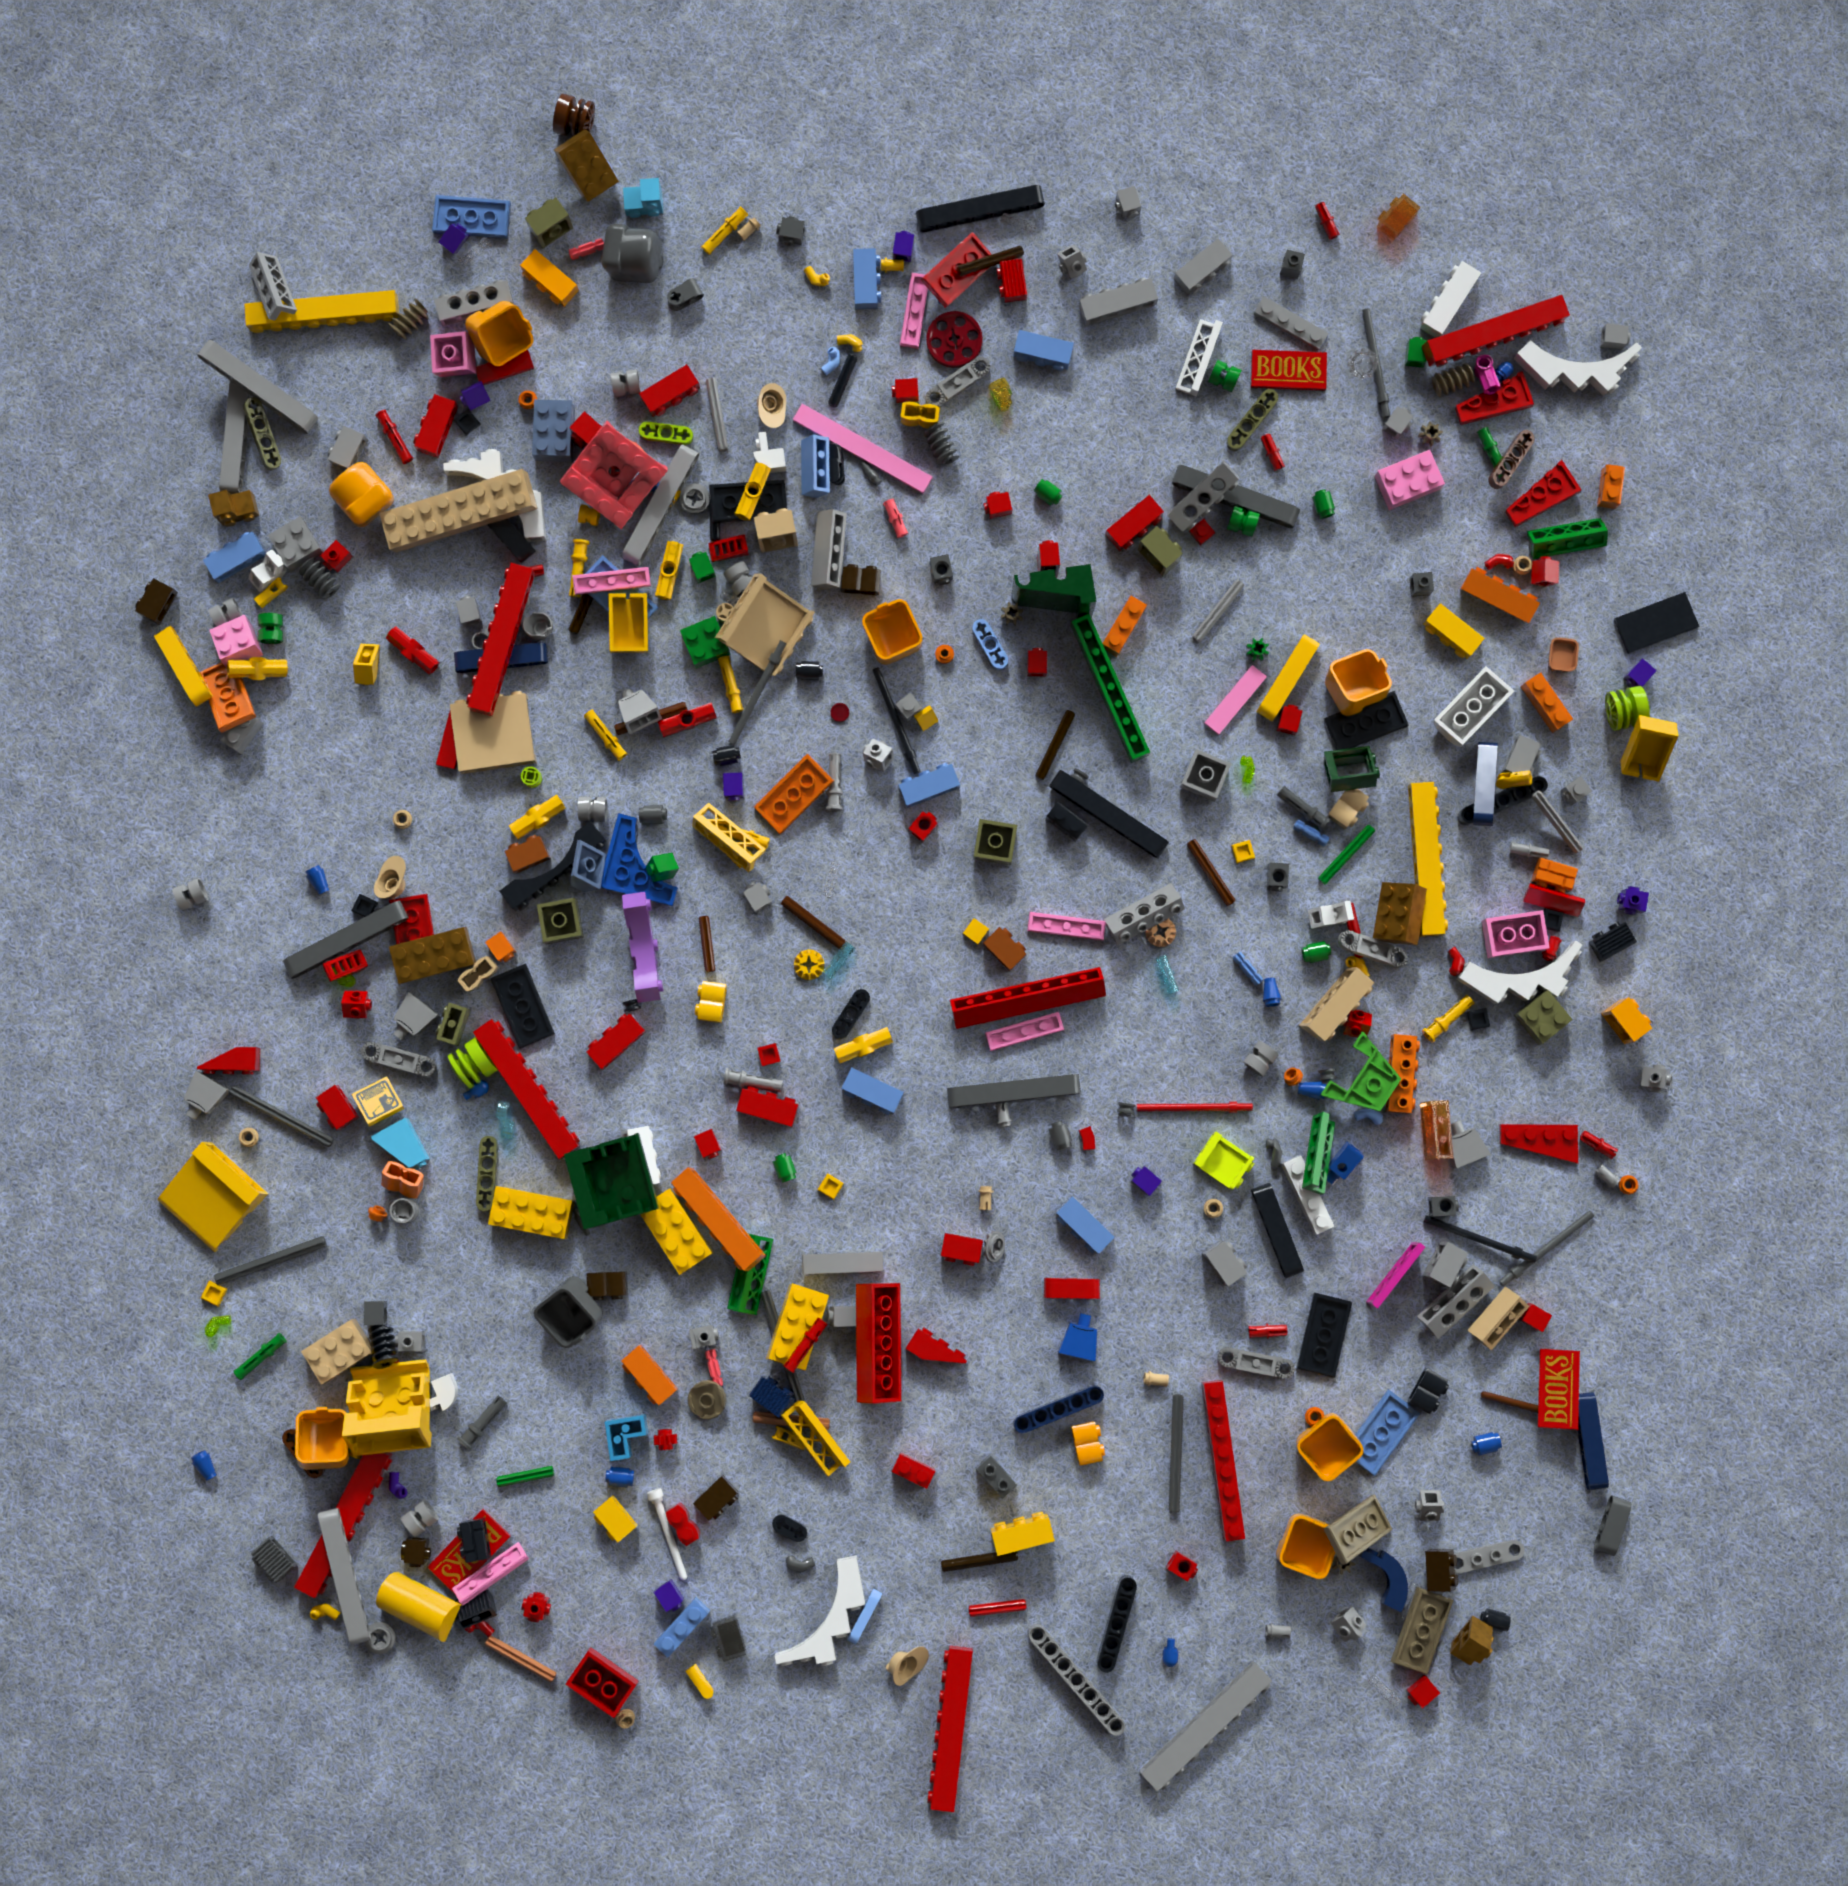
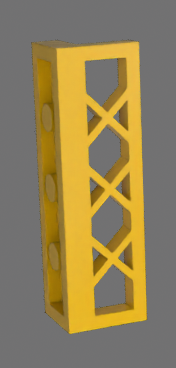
(725, 843)
(821, 1434)

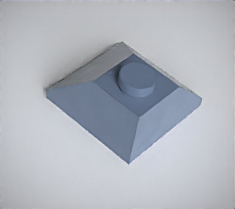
(587, 867)

